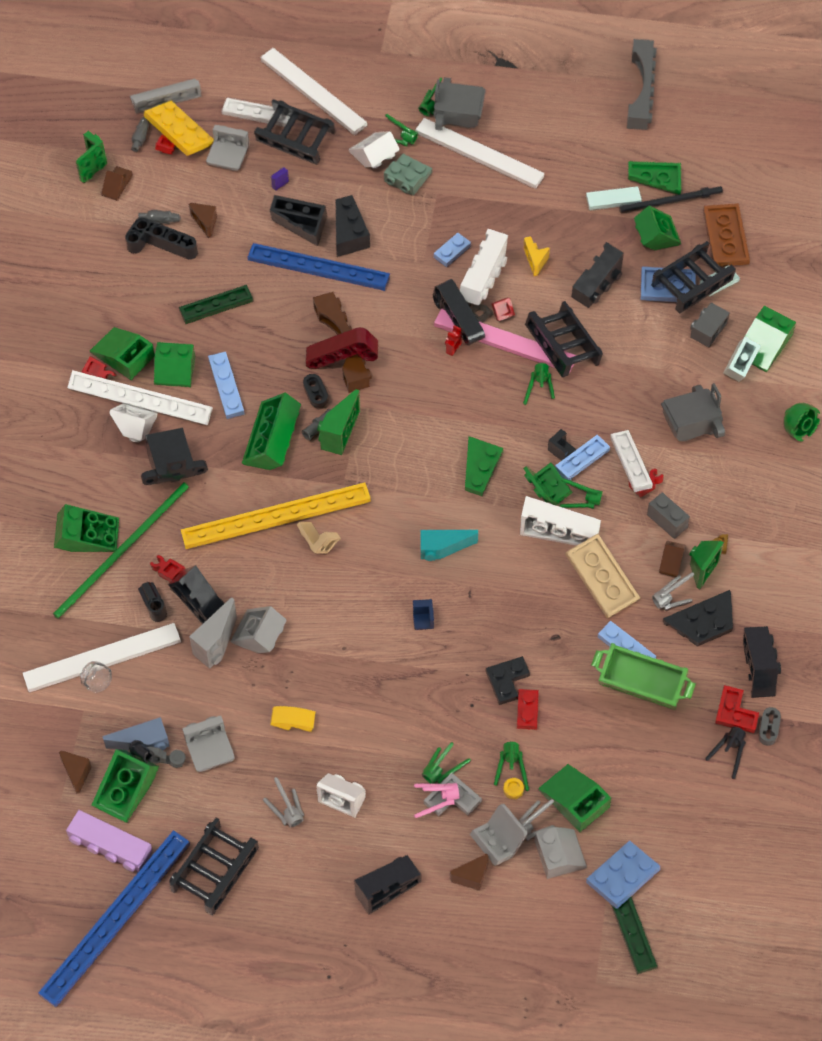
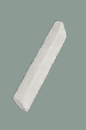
(251, 111)
(631, 461)

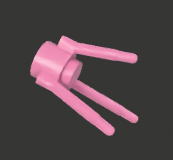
(448, 791)

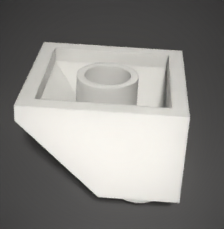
(133, 421)

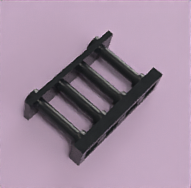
(294, 147)
(696, 292)
(554, 350)
(223, 883)

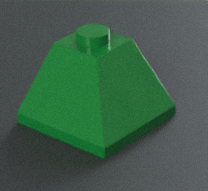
(704, 560)

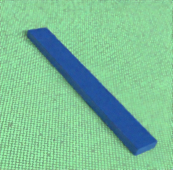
(318, 266)

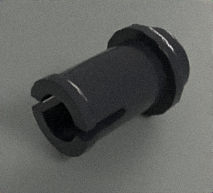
(138, 749)

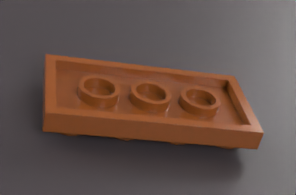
(726, 234)

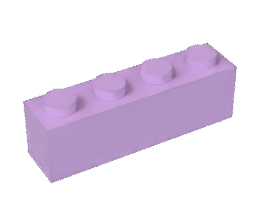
(109, 841)

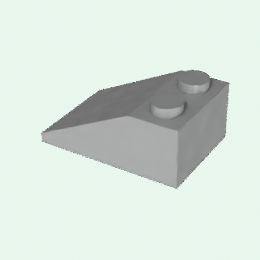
(212, 636)

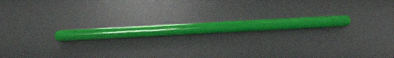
(109, 562)

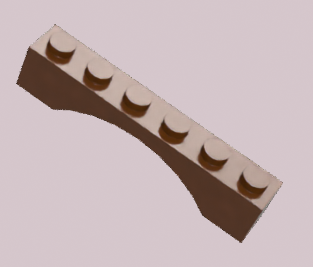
(329, 313)

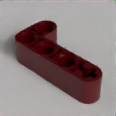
(342, 346)

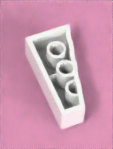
(485, 267)
(556, 523)

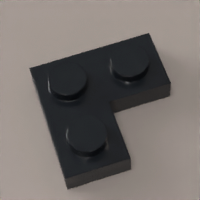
(502, 678)

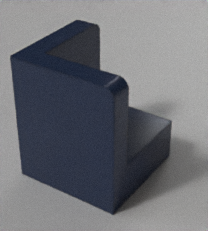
(423, 614)

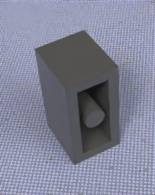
(709, 325)
(668, 515)

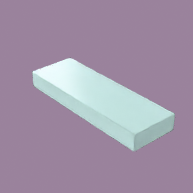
(613, 198)

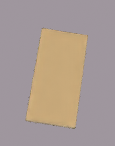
(602, 576)

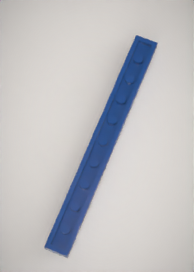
(113, 919)

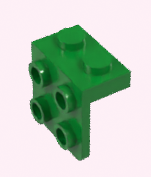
(92, 159)
(548, 484)

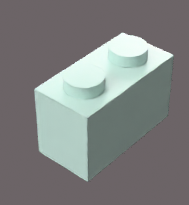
(742, 359)

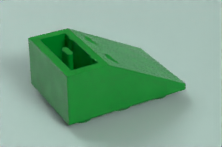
(124, 351)
(85, 530)
(576, 796)

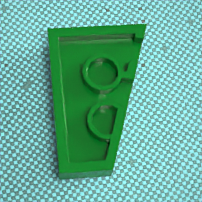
(656, 174)
(481, 464)

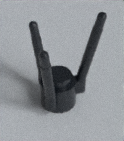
(734, 739)

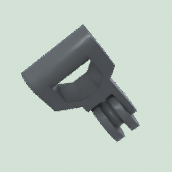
(175, 759)

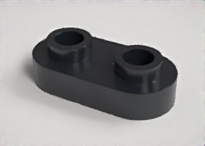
(315, 392)

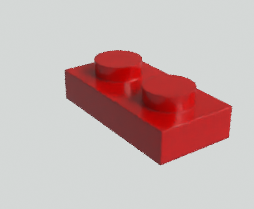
(527, 709)

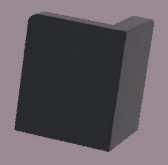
(559, 446)

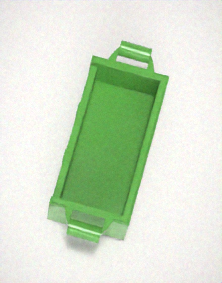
(643, 676)

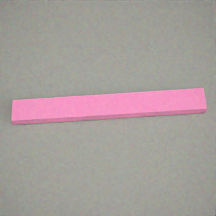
(503, 340)

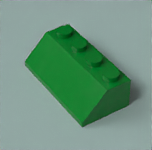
(272, 432)

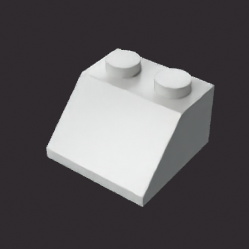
(375, 149)
(340, 794)

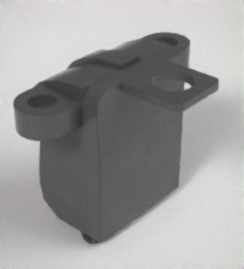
(457, 104)
(695, 413)

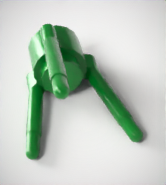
(427, 105)
(408, 135)
(541, 374)
(592, 496)
(511, 754)
(432, 771)

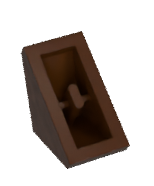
(204, 216)
(672, 558)
(76, 768)
(471, 873)

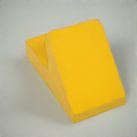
(535, 257)

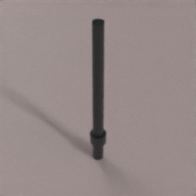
(703, 192)

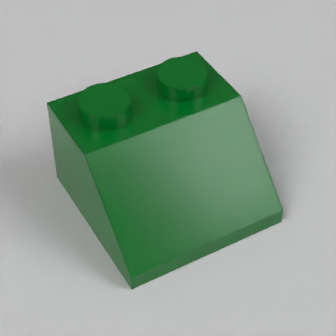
(656, 229)
(174, 364)

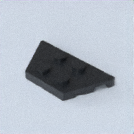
(704, 620)

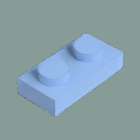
(452, 249)

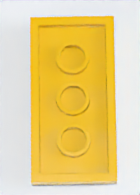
(178, 128)

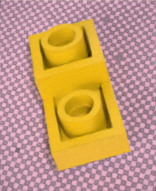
(288, 717)

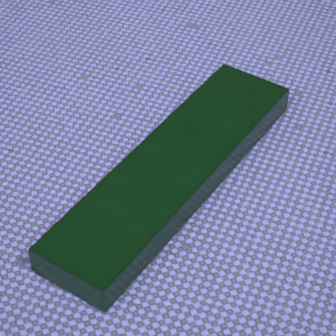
(216, 304)
(634, 937)

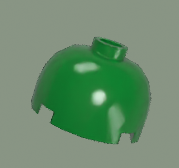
(801, 420)

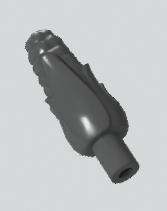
(139, 135)
(161, 216)

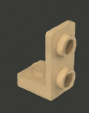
(318, 543)

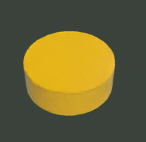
(513, 788)

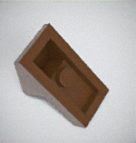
(116, 182)

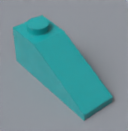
(442, 543)

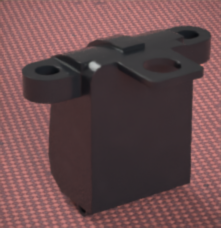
(170, 458)

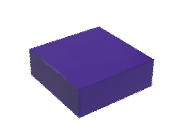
(280, 178)

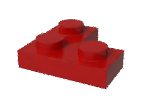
(731, 714)

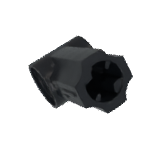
(153, 601)

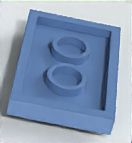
(660, 292)
(623, 874)

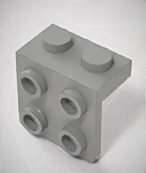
(228, 147)
(208, 743)
(500, 836)

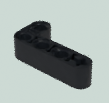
(160, 236)
(450, 297)

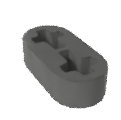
(774, 727)

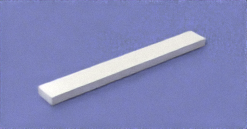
(314, 91)
(480, 153)
(140, 397)
(108, 655)

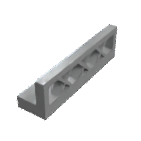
(176, 93)

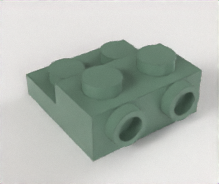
(407, 174)

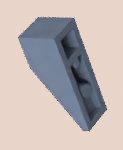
(150, 733)

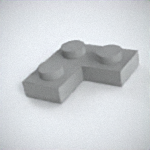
(467, 800)

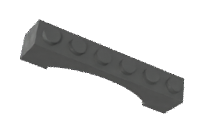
(638, 112)

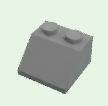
(259, 629)
(559, 851)

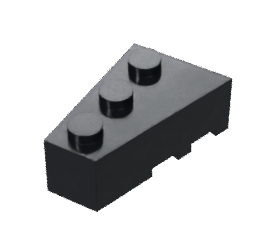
(350, 227)

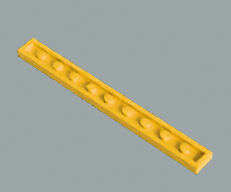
(275, 515)

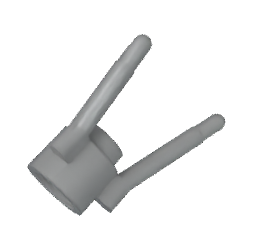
(663, 597)
(292, 815)
(526, 822)

